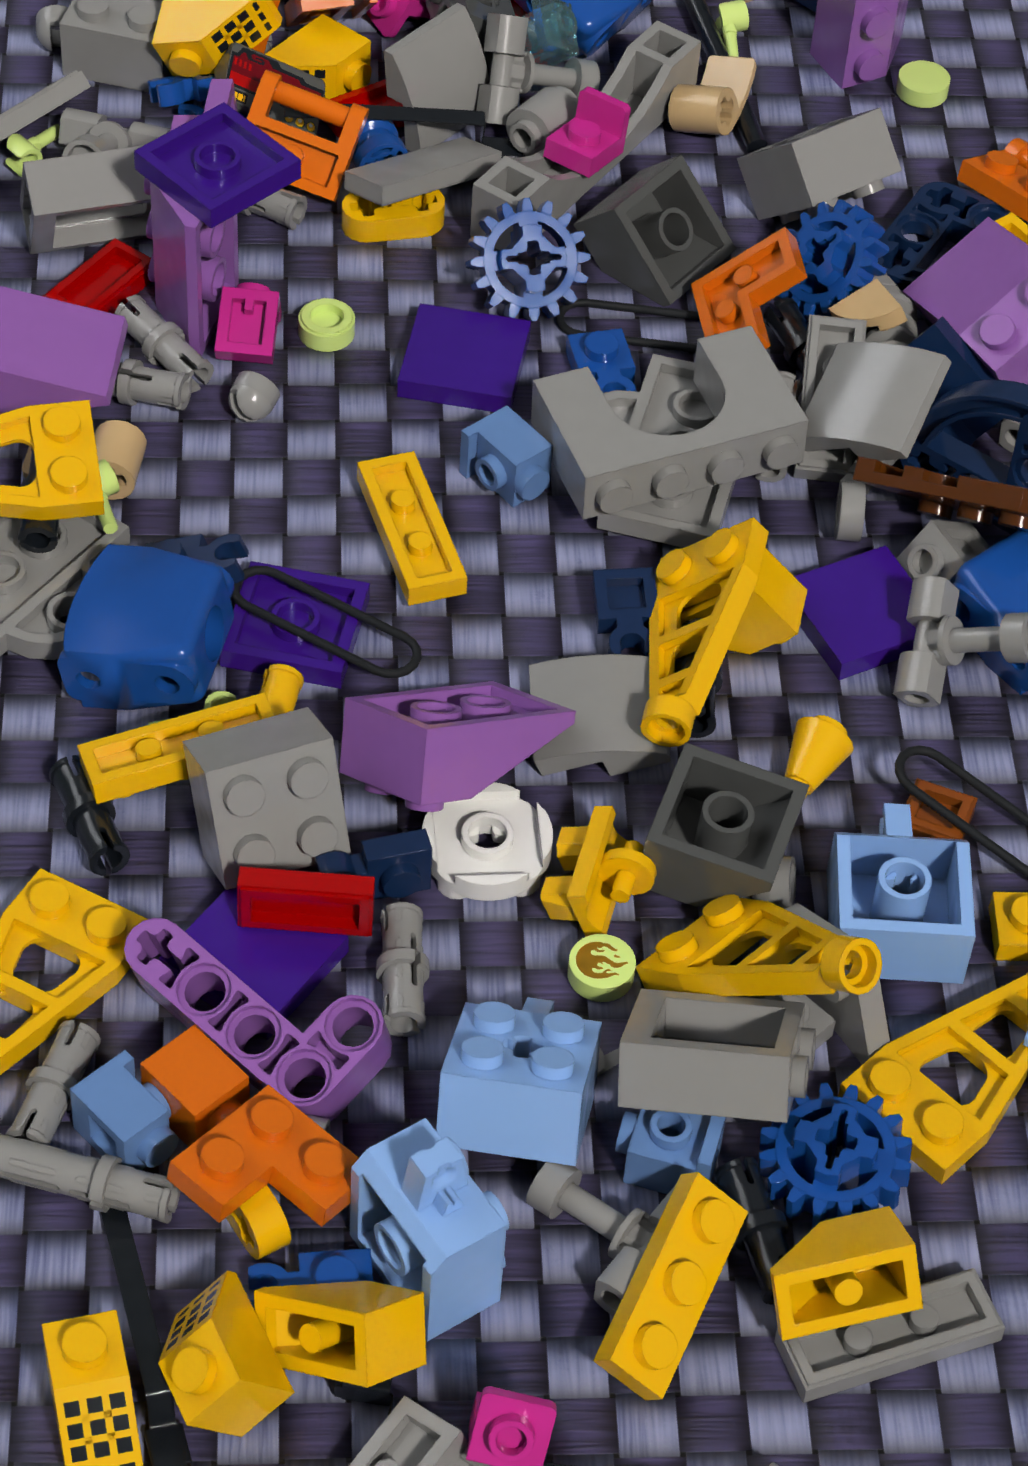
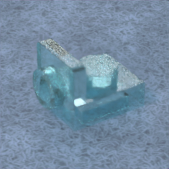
(551, 32)

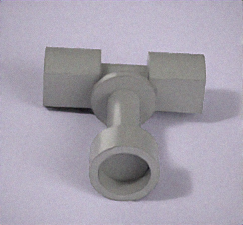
(516, 71)
(91, 132)
(943, 641)
(558, 1189)

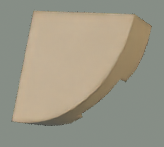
(871, 304)

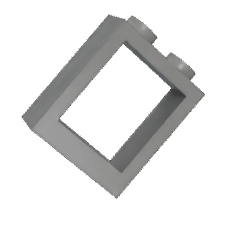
(83, 200)
(715, 1055)

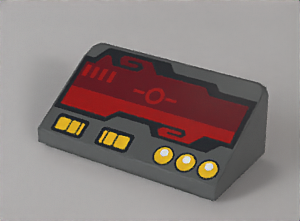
(246, 70)

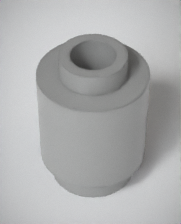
(540, 117)

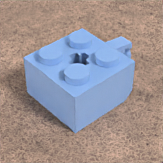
(905, 898)
(519, 1081)
(429, 1224)

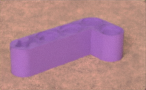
(247, 1014)

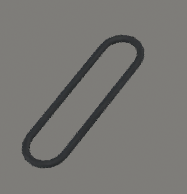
(626, 307)
(338, 604)
(952, 817)

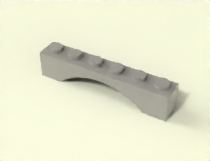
(643, 80)

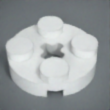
(495, 872)

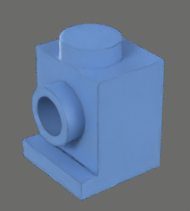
(506, 456)
(123, 1115)
(666, 1145)

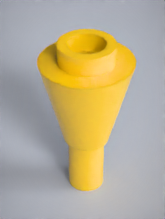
(817, 750)

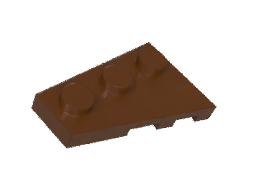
(941, 494)

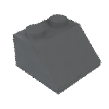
(657, 232)
(721, 828)

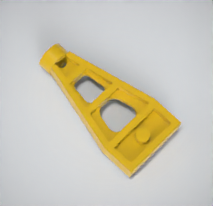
(64, 459)
(718, 565)
(74, 927)
(700, 955)
(941, 1128)

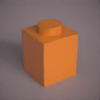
(196, 1082)

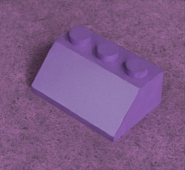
(857, 38)
(190, 266)

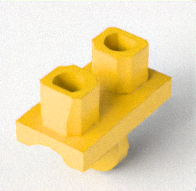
(604, 873)

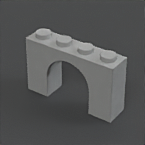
(621, 467)

